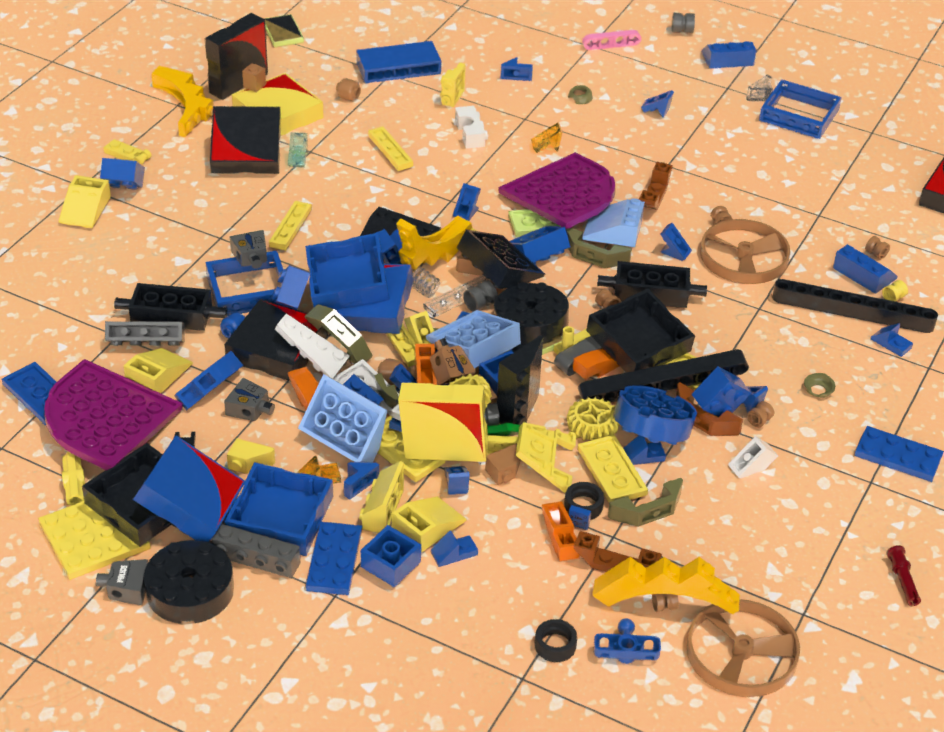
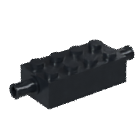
(667, 283)
(171, 304)

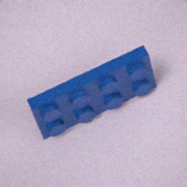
(31, 388)
(899, 453)
(334, 558)

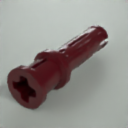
(902, 567)

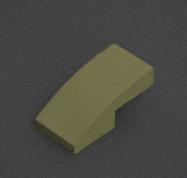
(388, 393)

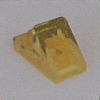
(550, 136)
(328, 471)

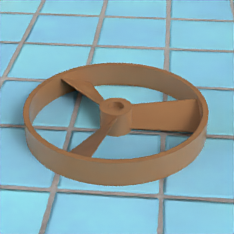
(747, 274)
(743, 647)

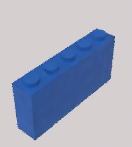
(398, 62)

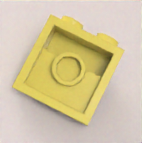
(453, 85)

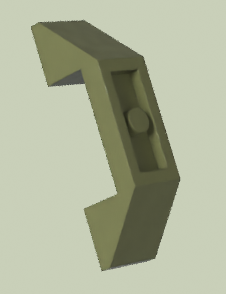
(594, 254)
(341, 331)
(625, 511)

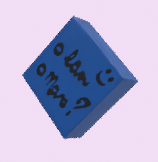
(580, 517)

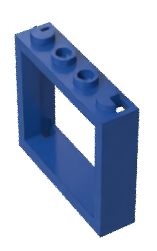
(796, 122)
(244, 302)

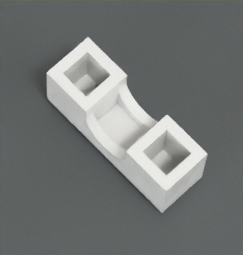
(472, 128)

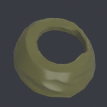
(581, 99)
(822, 380)

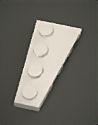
(318, 350)
(366, 374)

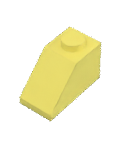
(419, 326)
(245, 453)

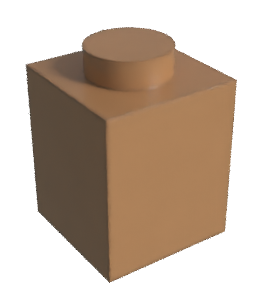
(254, 77)

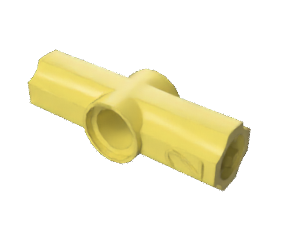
(73, 478)

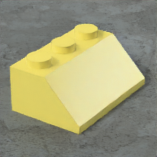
(383, 499)

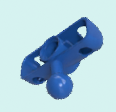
(625, 645)

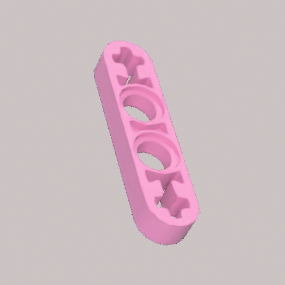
(612, 36)

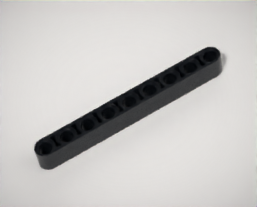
(854, 305)
(665, 376)

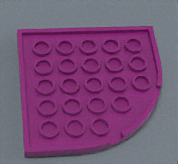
(564, 190)
(104, 414)

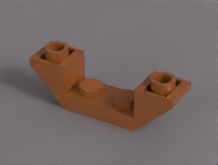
(658, 186)
(725, 425)
(601, 559)

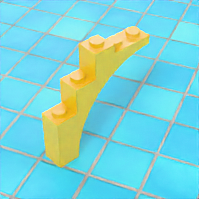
(191, 96)
(432, 247)
(665, 577)

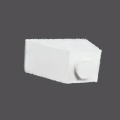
(753, 458)

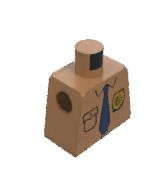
(450, 363)

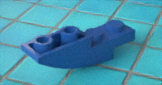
(208, 380)

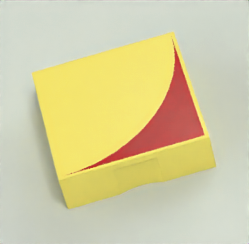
(296, 103)
(443, 422)

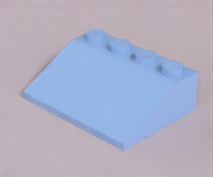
(616, 224)
(479, 335)
(344, 421)

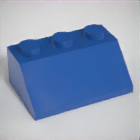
(729, 54)
(542, 243)
(863, 269)

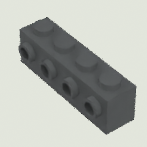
(145, 332)
(258, 550)

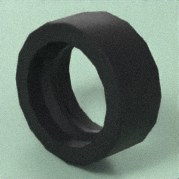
(585, 489)
(559, 627)

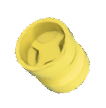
(896, 290)

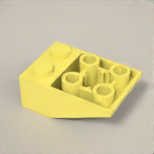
(85, 201)
(156, 368)
(426, 520)

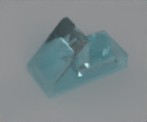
(298, 149)

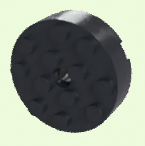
(537, 309)
(189, 581)

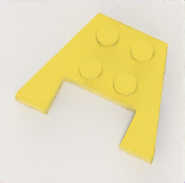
(538, 450)

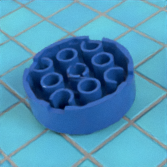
(654, 414)

